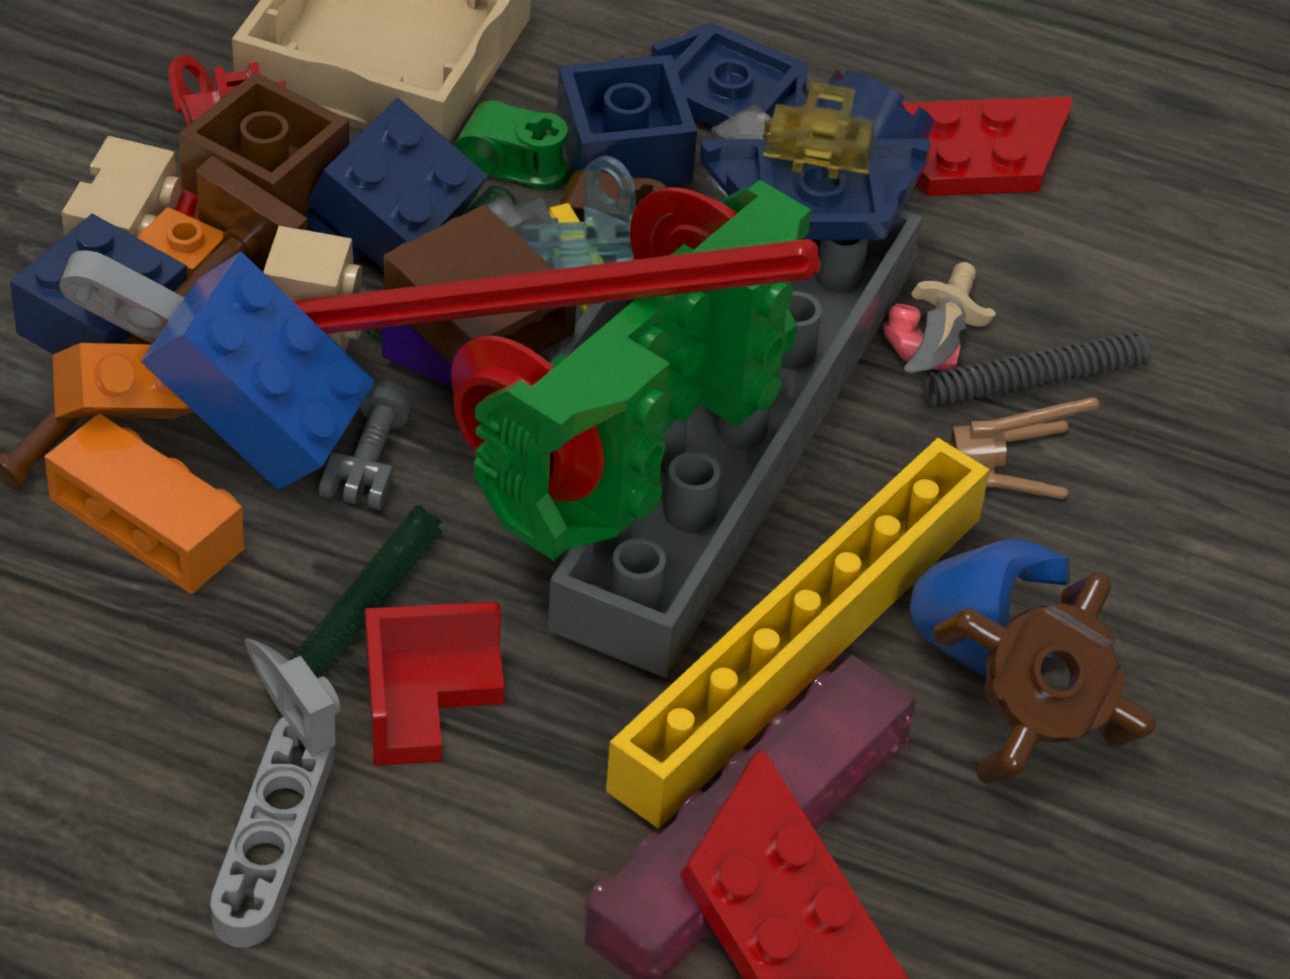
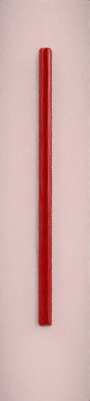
(567, 287)

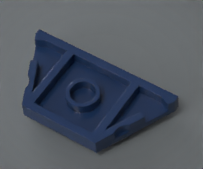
(730, 73)
(841, 208)

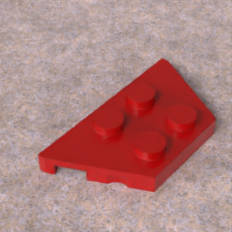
(991, 144)
(778, 890)

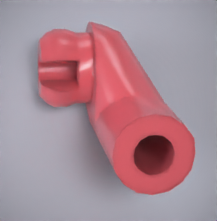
(905, 336)

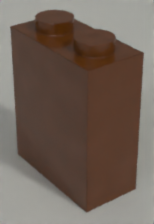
(470, 249)

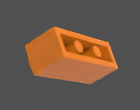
(145, 502)

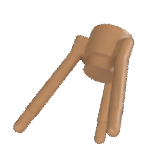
(987, 442)

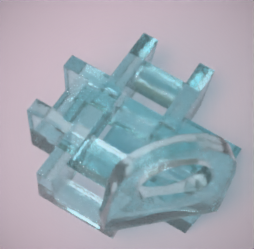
(605, 227)

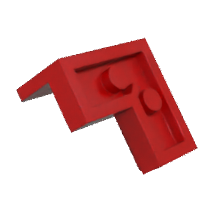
(425, 663)

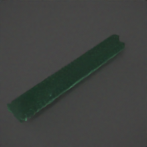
(369, 591)

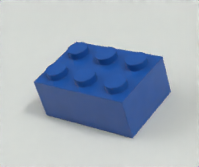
(259, 371)

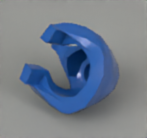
(983, 583)

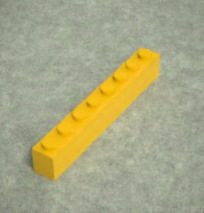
(794, 633)

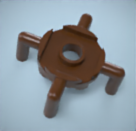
(1016, 680)

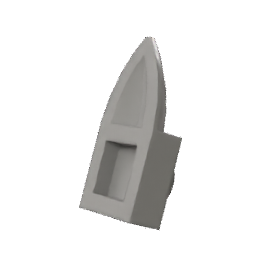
(302, 699)

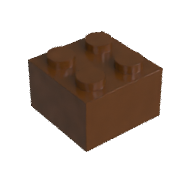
(266, 137)

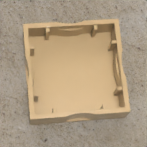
(371, 51)

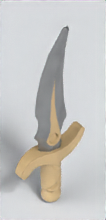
(949, 317)

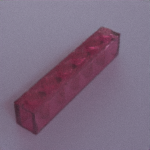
(823, 752)

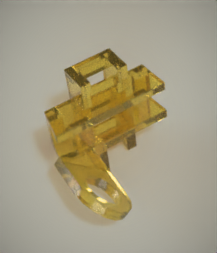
(821, 134)

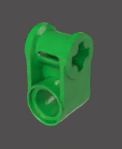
(513, 141)

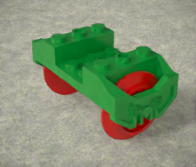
(579, 441)

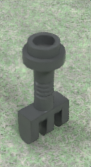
(384, 408)

